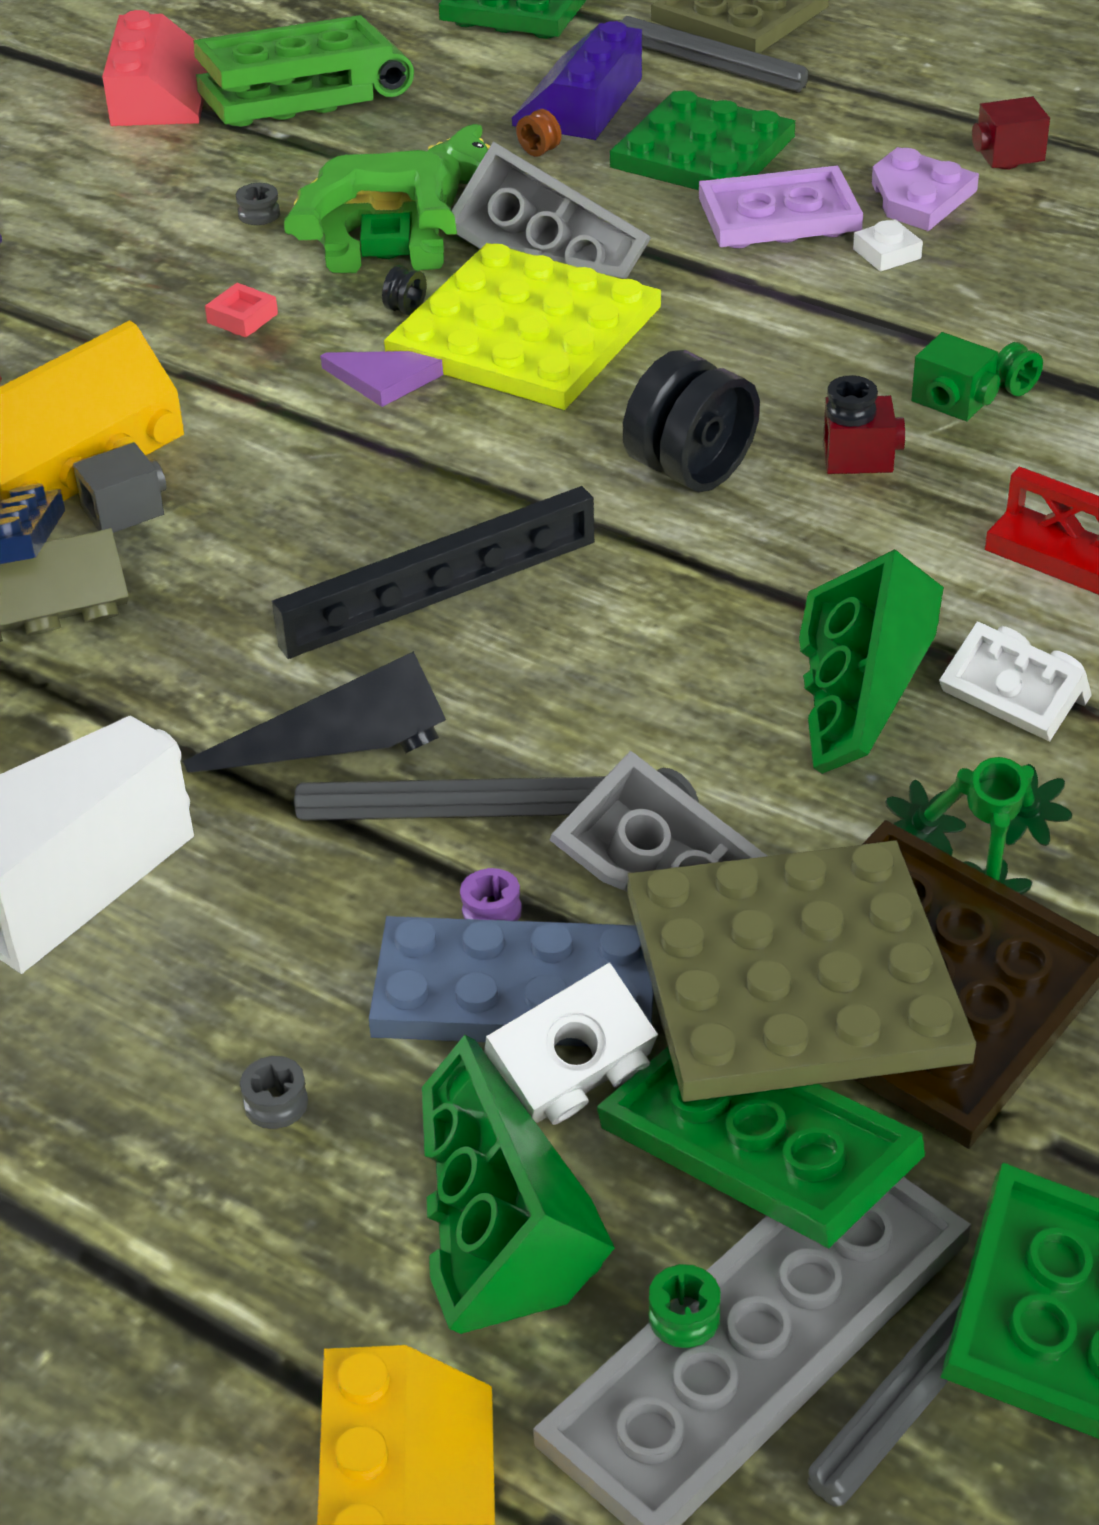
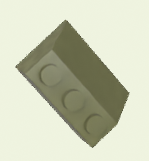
(63, 581)

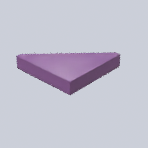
(382, 374)

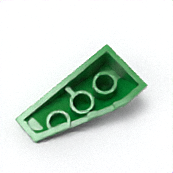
(507, 1206)

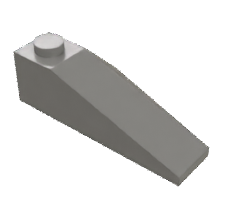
(539, 215)
(645, 824)

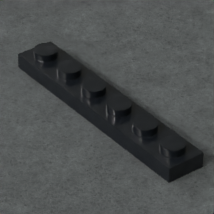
(433, 572)

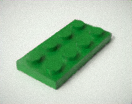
(784, 1151)

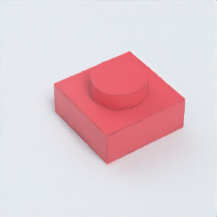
(241, 310)

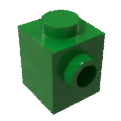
(955, 376)

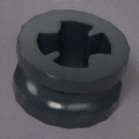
(404, 290)
(851, 401)

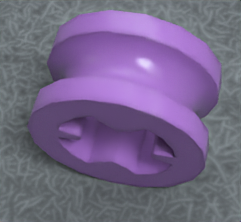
(491, 883)

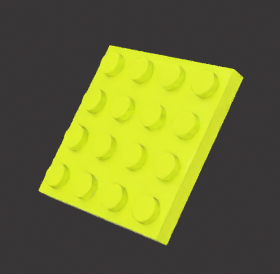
(527, 324)

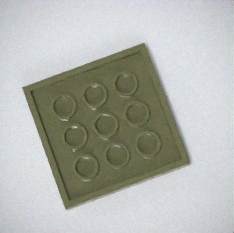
(796, 971)

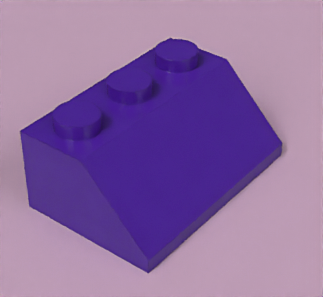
(590, 81)

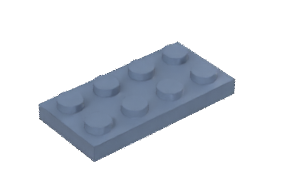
(481, 974)

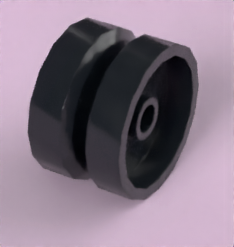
(691, 420)

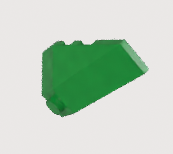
(862, 650)

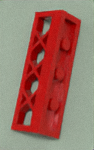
(1049, 542)

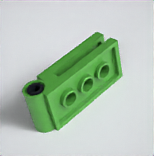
(298, 69)

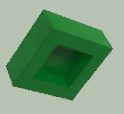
(385, 235)

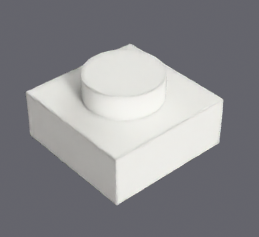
(887, 245)

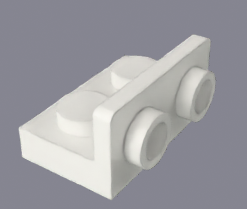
(1016, 680)

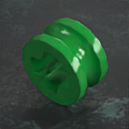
(1018, 368)
(686, 1329)

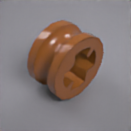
(538, 132)

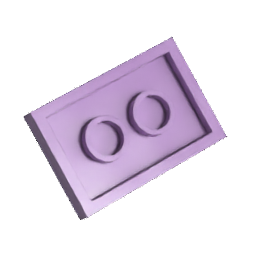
(780, 206)

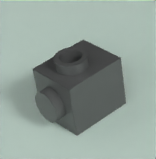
(120, 487)

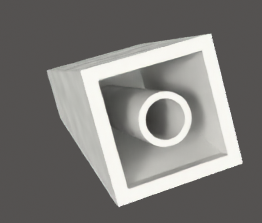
(84, 832)

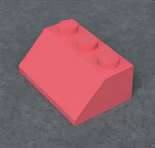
(151, 73)

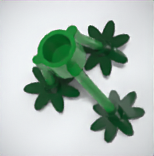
(997, 794)

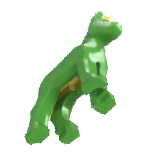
(387, 183)

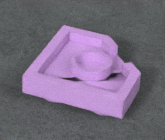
(920, 187)

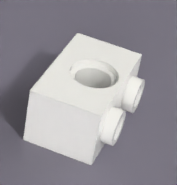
(591, 1010)

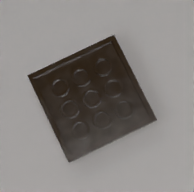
(1016, 977)

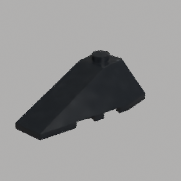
(360, 716)

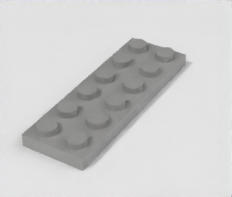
(675, 1422)

